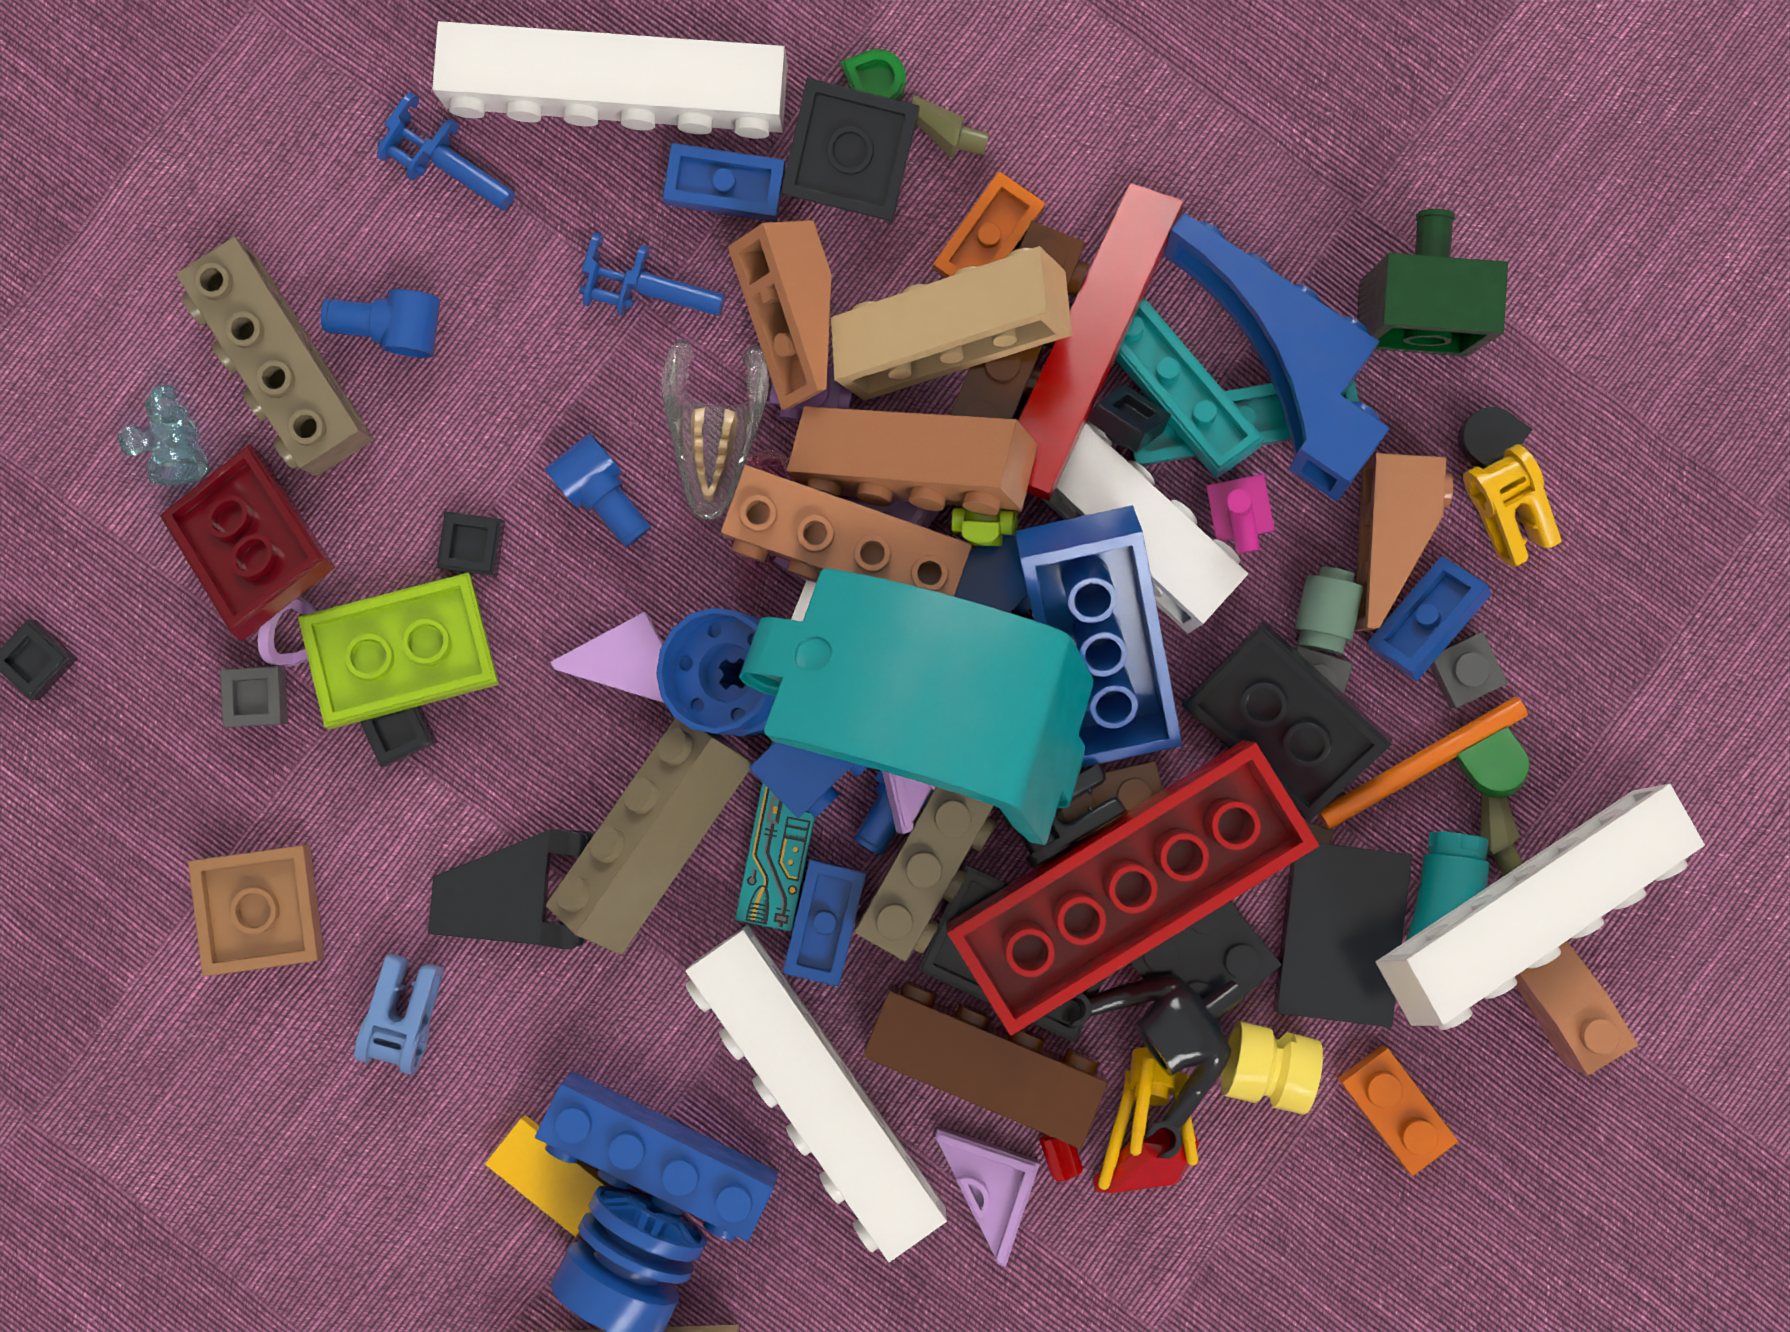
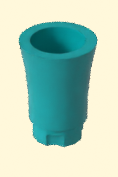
(1449, 876)

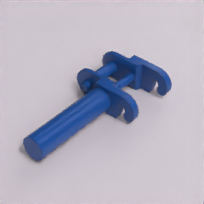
(438, 151)
(644, 283)

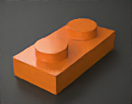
(991, 228)
(1397, 1110)

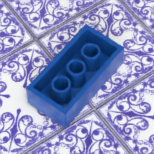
(1098, 588)

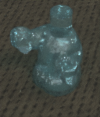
(170, 438)

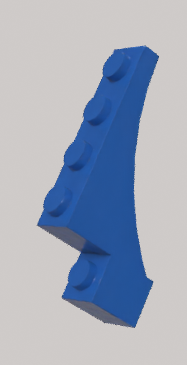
(1303, 346)

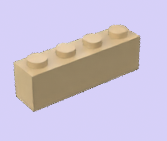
(951, 324)

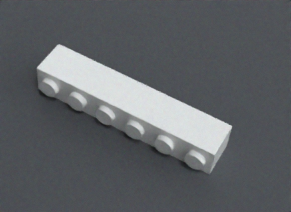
(610, 78)
(1539, 907)
(817, 1094)

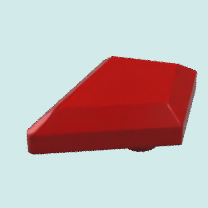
(1145, 1169)

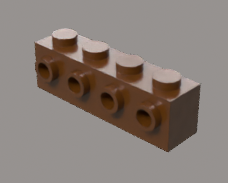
(1000, 384)

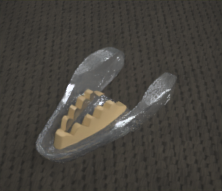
(711, 438)

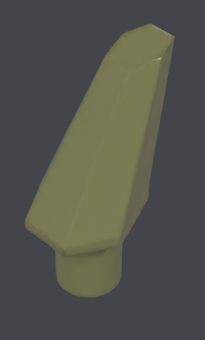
(947, 130)
(1501, 832)

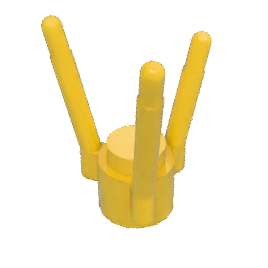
(1147, 1086)

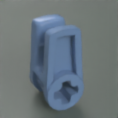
(387, 1035)

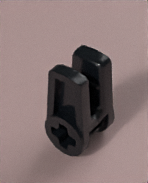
(1065, 834)

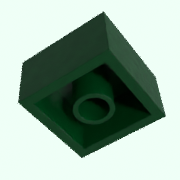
(1432, 299)

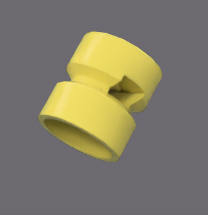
(1280, 1069)

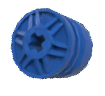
(702, 671)
(627, 1263)

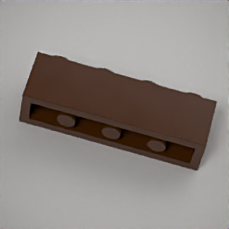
(986, 1064)

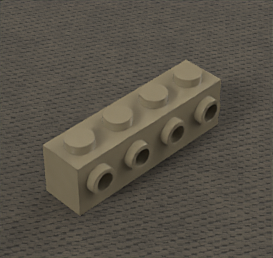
(274, 358)
(648, 836)
(925, 873)

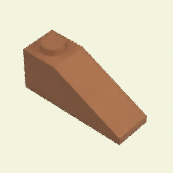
(789, 304)
(1397, 517)
(1575, 1012)

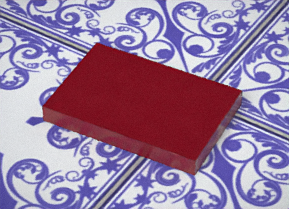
(246, 542)

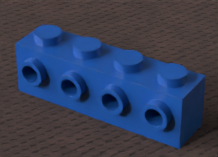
(656, 1156)

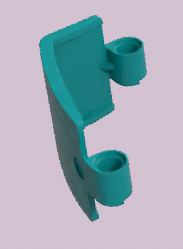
(929, 693)

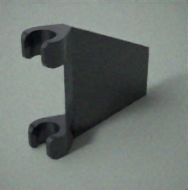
(506, 893)

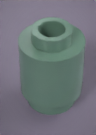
(1328, 610)

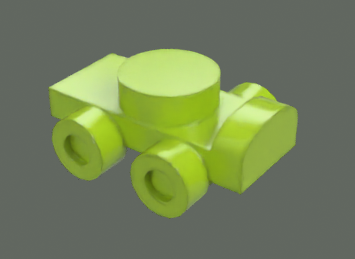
(984, 529)

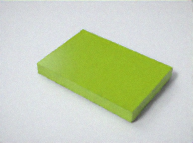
(398, 651)

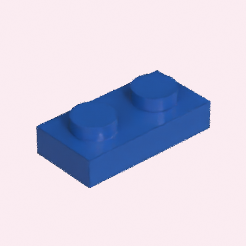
(724, 182)
(1429, 618)
(824, 922)

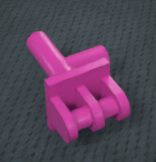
(1241, 511)

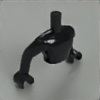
(1179, 1035)

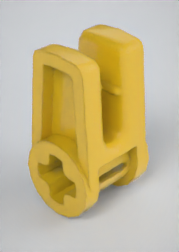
(1508, 486)

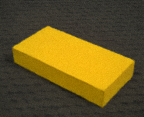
(551, 1184)

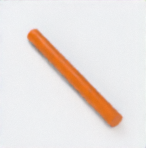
(1422, 763)

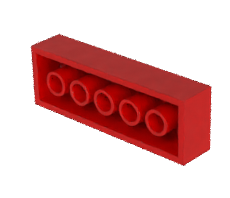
(1131, 885)

